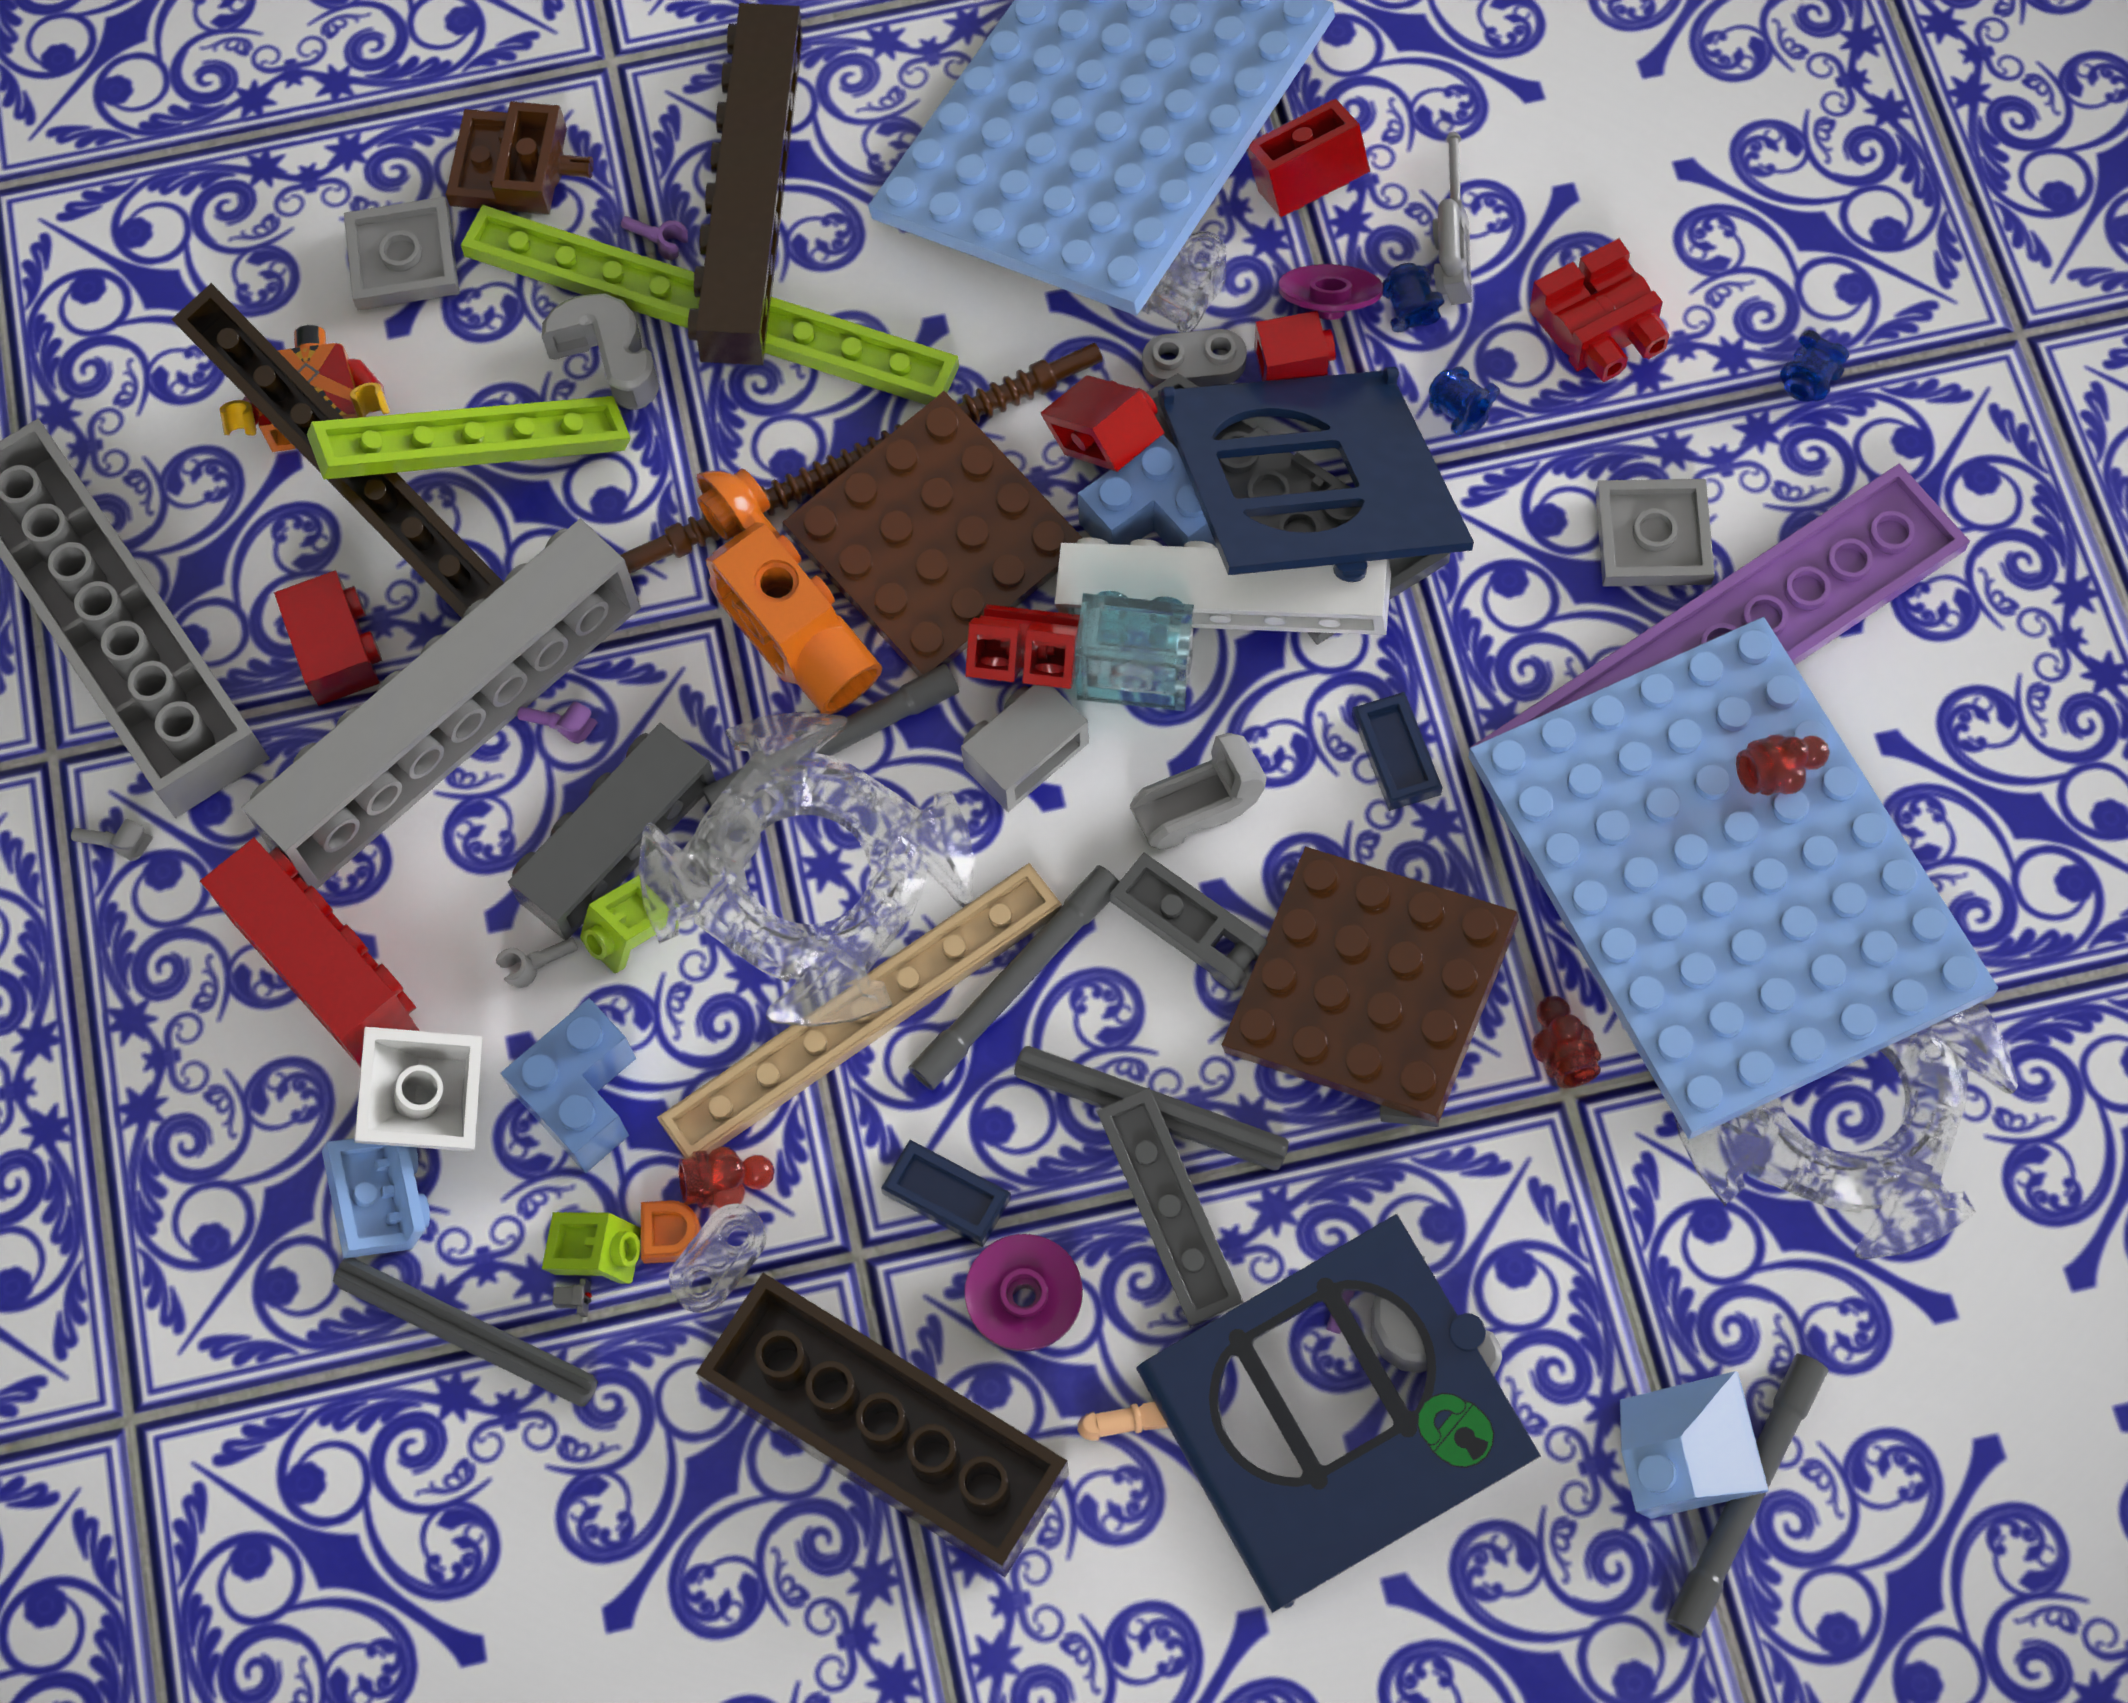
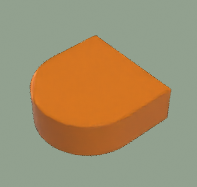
(666, 1230)

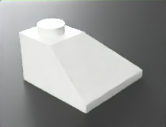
(418, 1089)

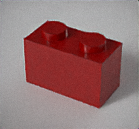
(1308, 157)
(1103, 422)
(328, 638)

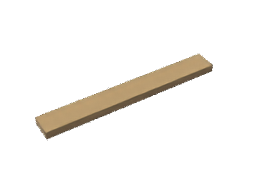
(912, 980)

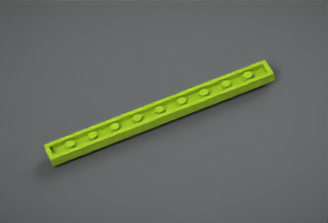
(668, 294)

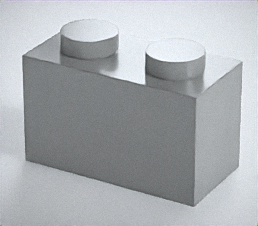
(1024, 743)

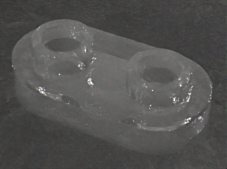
(714, 1257)

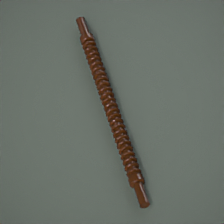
(1040, 378)

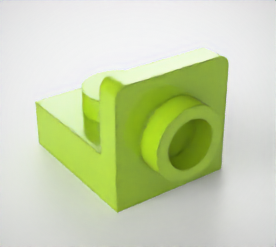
(616, 925)
(592, 1246)

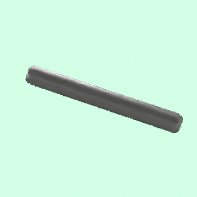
(1180, 1117)
(465, 1331)

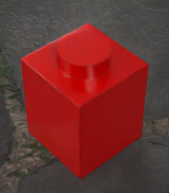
(1293, 347)

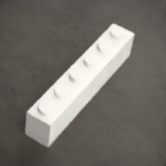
(1195, 574)

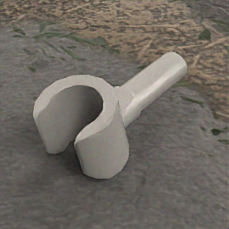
(128, 841)
(532, 961)

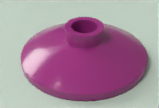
(1330, 289)
(1018, 1264)

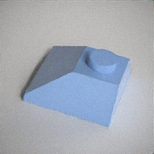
(1690, 1446)

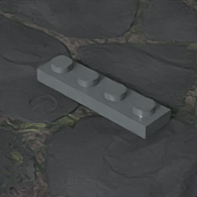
(1170, 1207)

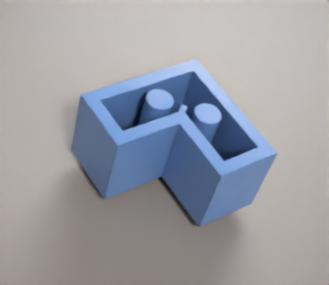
(1145, 497)
(561, 1082)

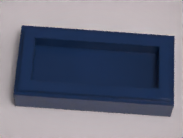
(1396, 751)
(946, 1193)

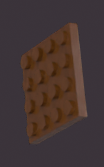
(931, 534)
(1371, 983)

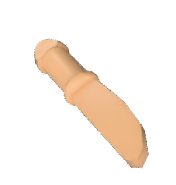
(1119, 1421)

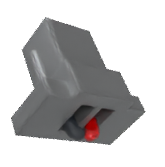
(574, 1297)

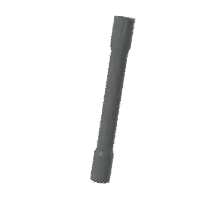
(908, 700)
(953, 1043)
(1706, 1580)

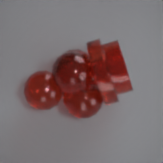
(1780, 763)
(1566, 1045)
(720, 1177)

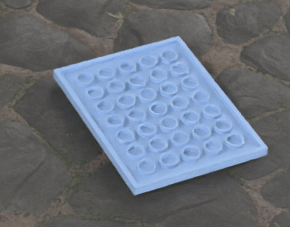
(1098, 135)
(1724, 922)

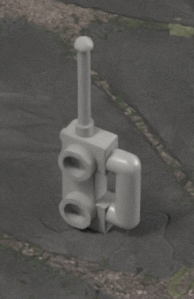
(1453, 236)

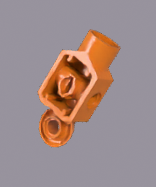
(776, 601)

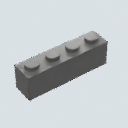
(602, 839)

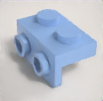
(375, 1197)

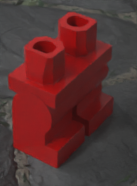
(1600, 311)
(1026, 639)

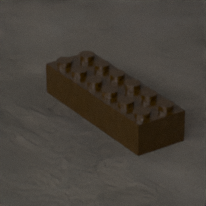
(884, 1424)

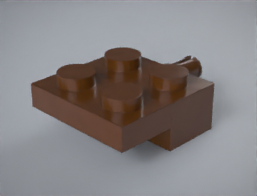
(512, 159)

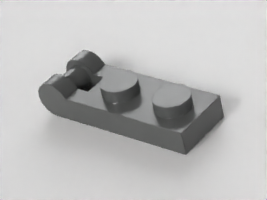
(1187, 920)

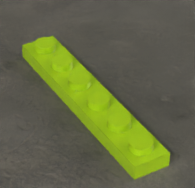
(467, 437)

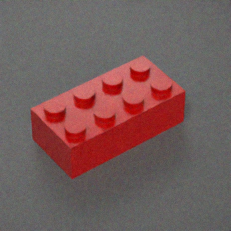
(308, 946)

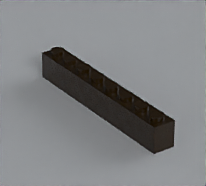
(748, 185)
(291, 406)

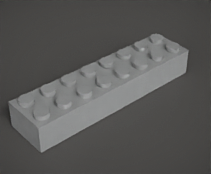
(117, 628)
(444, 704)

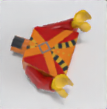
(339, 380)

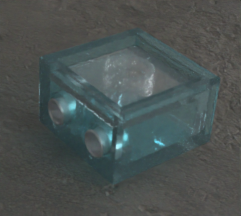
(1134, 650)

